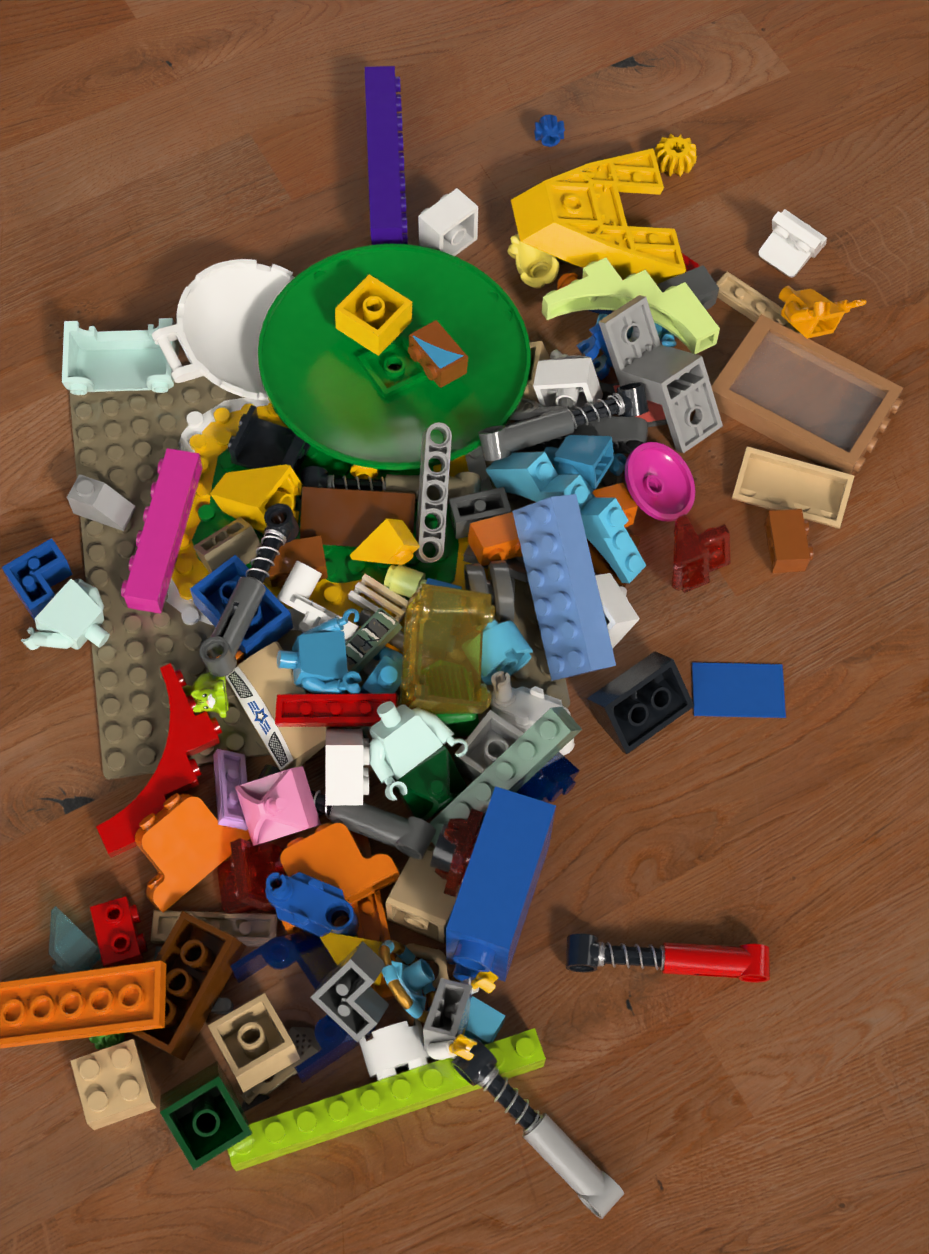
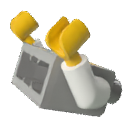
(450, 1016)

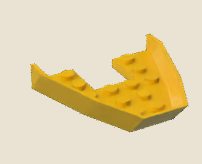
(583, 218)

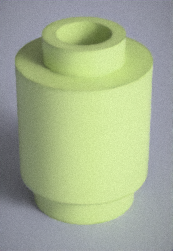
(404, 580)

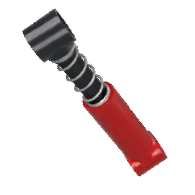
(744, 962)

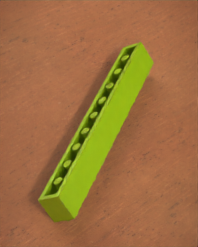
(377, 1102)

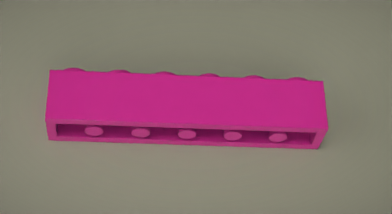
(163, 531)

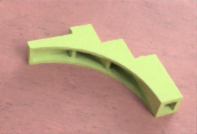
(603, 289)

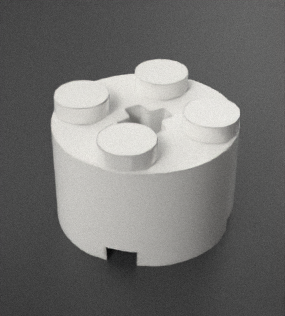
(394, 1049)

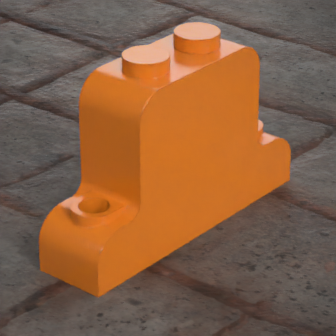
(183, 847)
(336, 860)

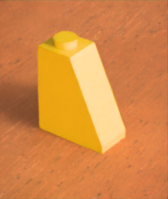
(255, 490)

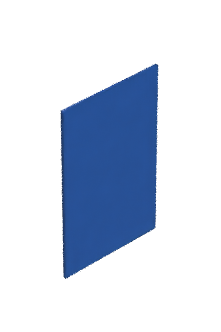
(738, 690)

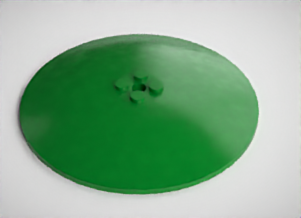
(347, 396)

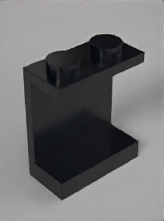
(265, 444)

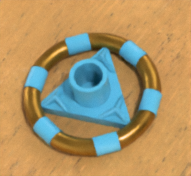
(408, 980)

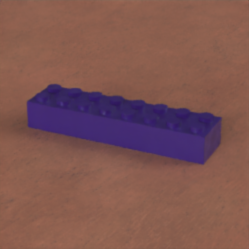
(384, 157)

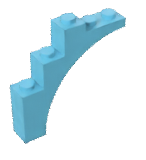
(603, 518)

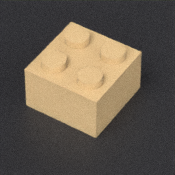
(254, 1042)
(113, 1084)

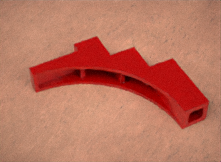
(175, 772)

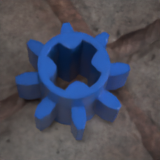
(549, 130)

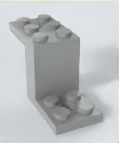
(669, 374)

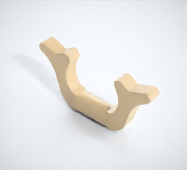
(432, 955)

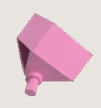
(277, 805)

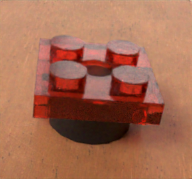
(455, 850)

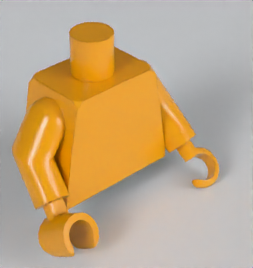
(813, 313)

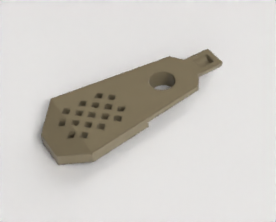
(310, 1041)

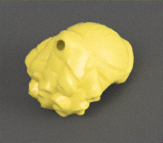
(533, 265)

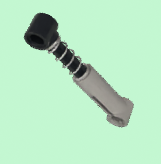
(591, 1184)

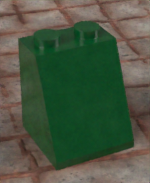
(204, 1115)

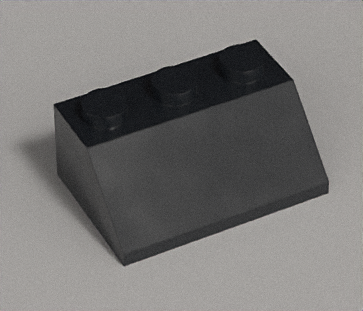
(641, 701)

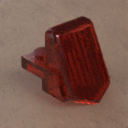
(697, 554)
(245, 875)

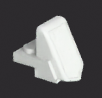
(791, 244)

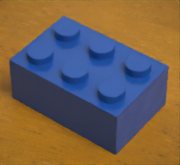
(213, 593)

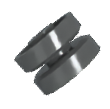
(498, 585)

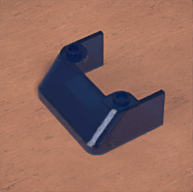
(316, 963)

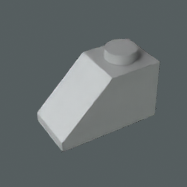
(100, 503)

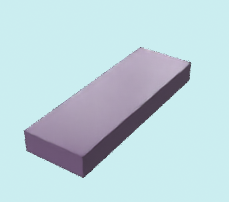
(229, 773)

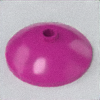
(659, 481)

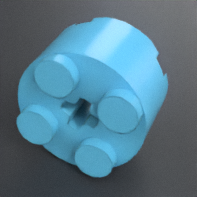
(503, 650)

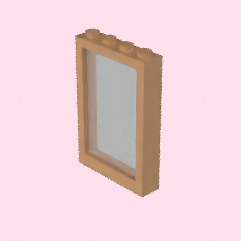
(806, 396)

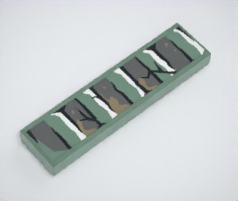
(370, 640)

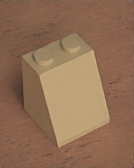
(420, 899)

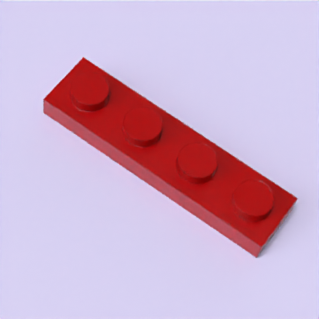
(330, 709)

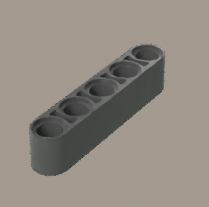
(625, 432)

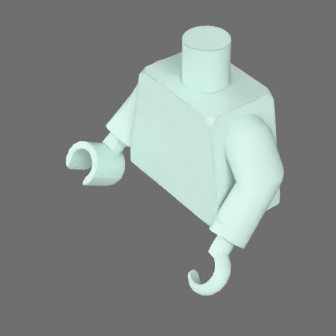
(70, 619)
(405, 740)

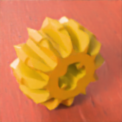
(675, 155)

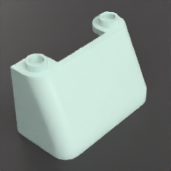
(115, 360)

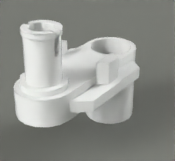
(297, 592)
(522, 705)

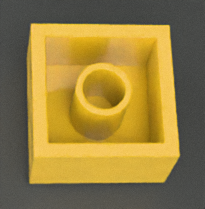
(373, 315)

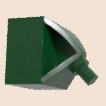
(432, 785)

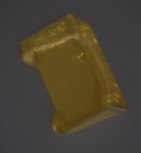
(445, 650)

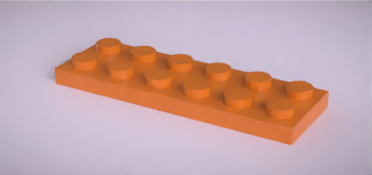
(83, 1004)

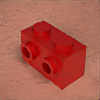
(118, 933)

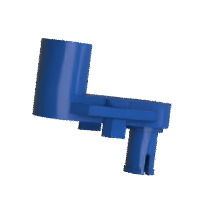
(310, 904)

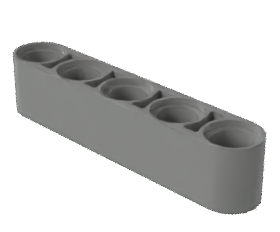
(440, 481)

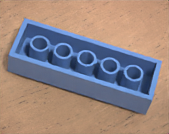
(563, 587)

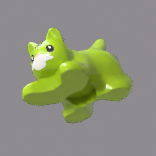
(209, 694)

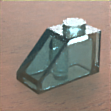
(70, 946)

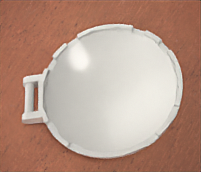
(222, 324)

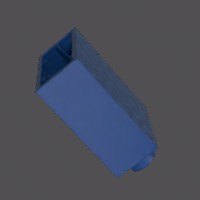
(498, 885)

